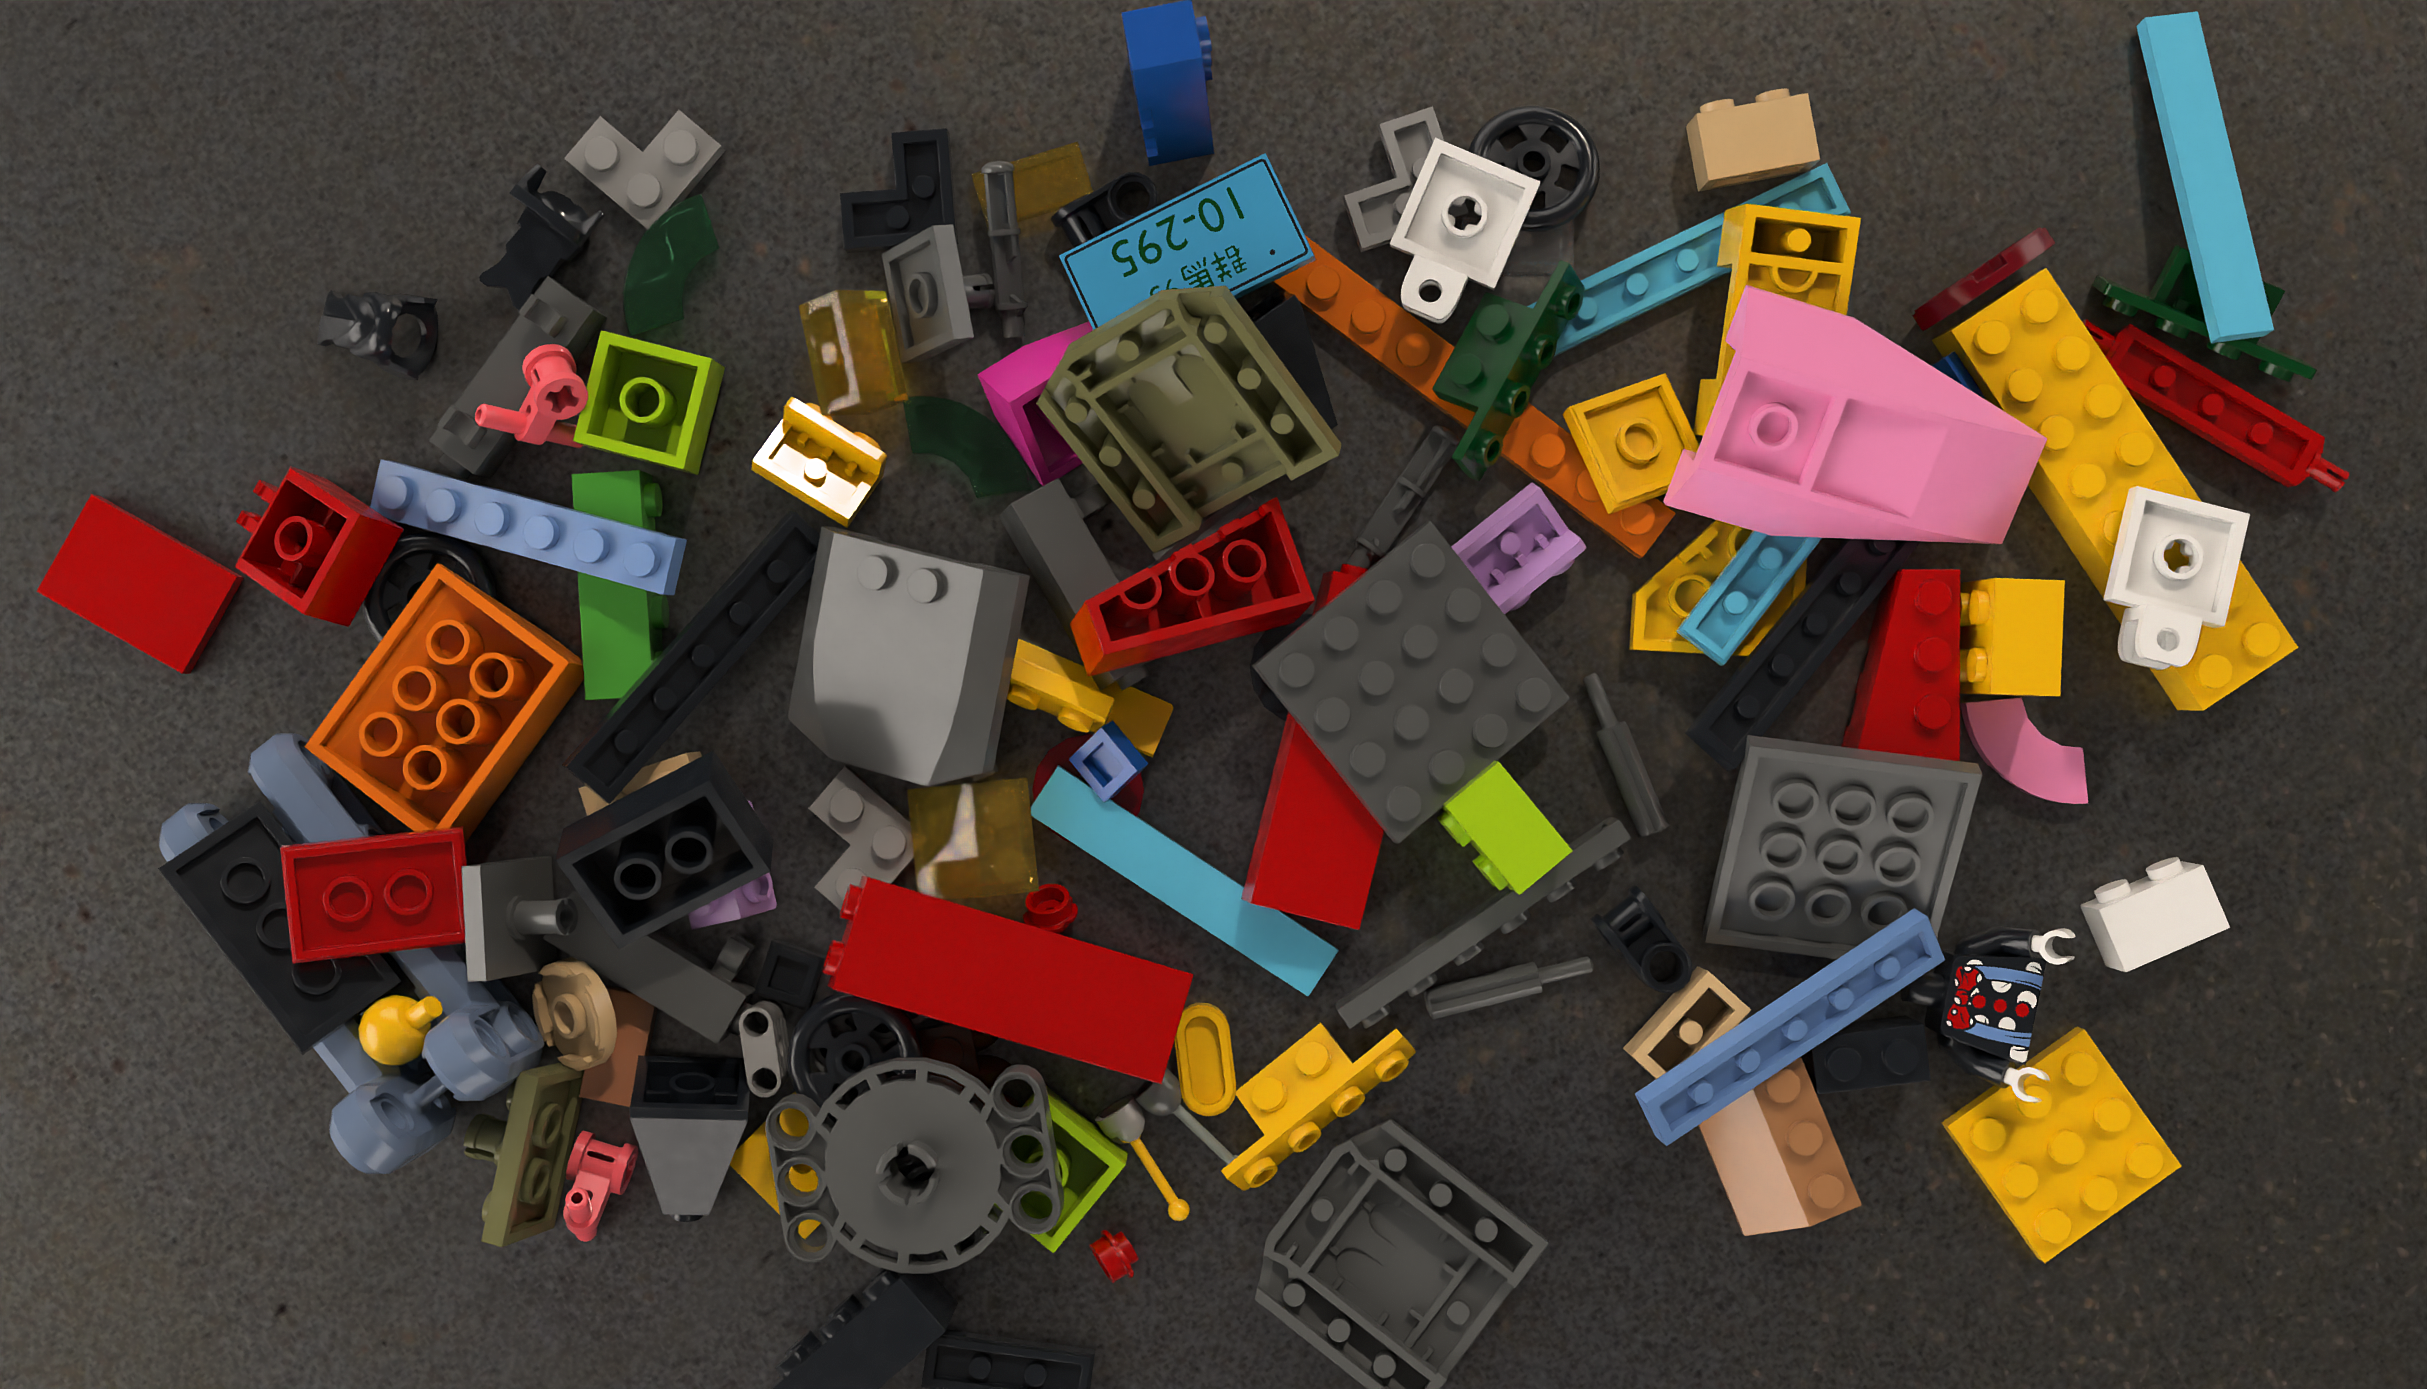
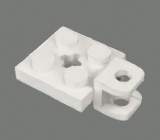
(1451, 255)
(2166, 603)

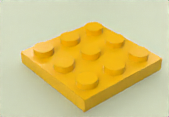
(2065, 1159)

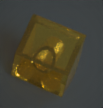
(973, 839)

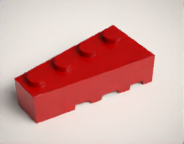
(1201, 595)
(1912, 669)

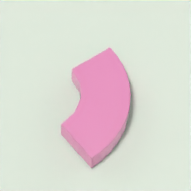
(2022, 754)

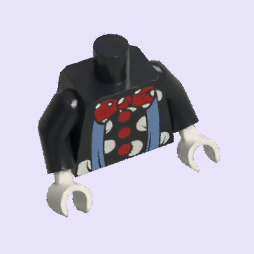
(1988, 1001)

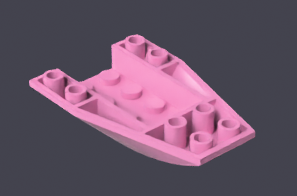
(1849, 437)

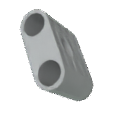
(765, 1047)

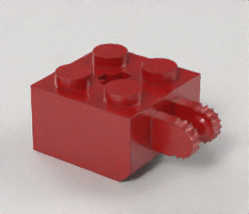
(316, 546)

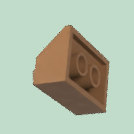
(1779, 1156)

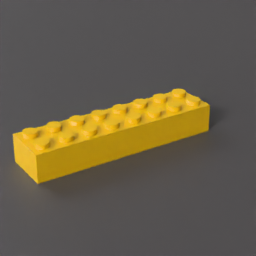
(2052, 376)

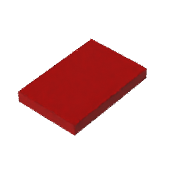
(140, 584)
(374, 894)

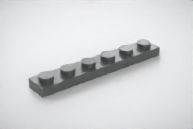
(1463, 937)

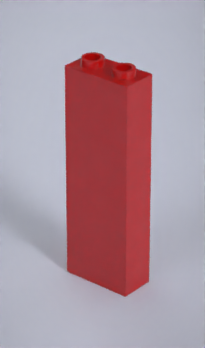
(1314, 832)
(1007, 979)

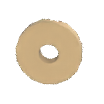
(575, 1013)

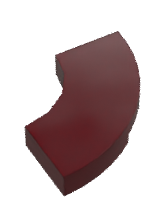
(1983, 278)

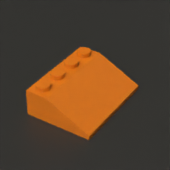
(447, 706)

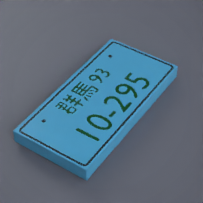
(1219, 234)

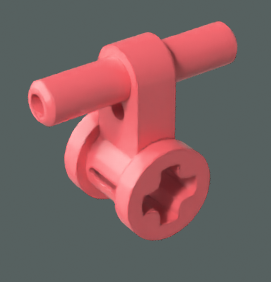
(553, 396)
(596, 1173)

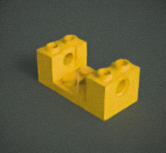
(1786, 254)

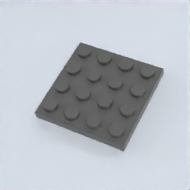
(1411, 682)
(1836, 845)

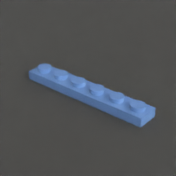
(528, 527)
(1790, 1026)

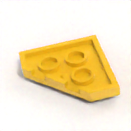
(1679, 585)

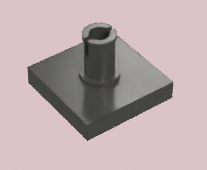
(931, 294)
(507, 916)

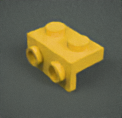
(821, 462)

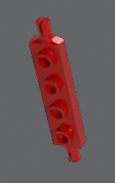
(2216, 409)

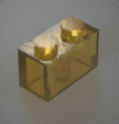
(853, 352)

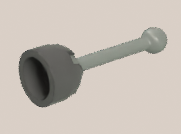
(1166, 1100)

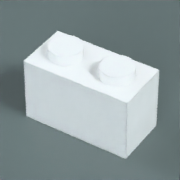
(2154, 914)

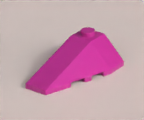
(1013, 394)

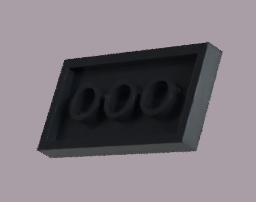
(239, 899)

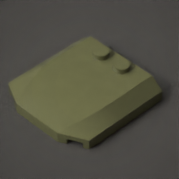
(1183, 411)

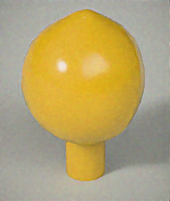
(396, 1028)

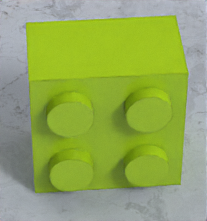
(649, 402)
(1504, 828)
(1086, 1167)

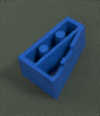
(1169, 75)

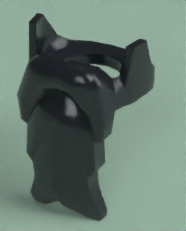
(549, 234)
(367, 327)

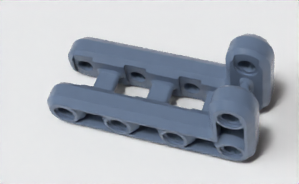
(471, 1047)

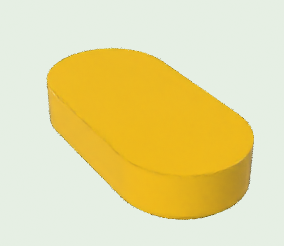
(1205, 1060)

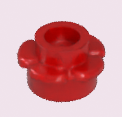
(1050, 908)
(1114, 1255)

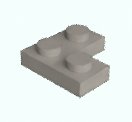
(651, 179)
(1378, 208)
(873, 828)

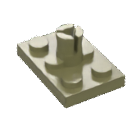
(528, 1152)

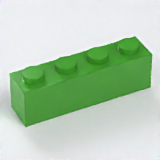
(618, 620)

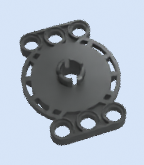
(941, 1127)

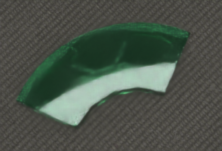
(662, 262)
(969, 441)

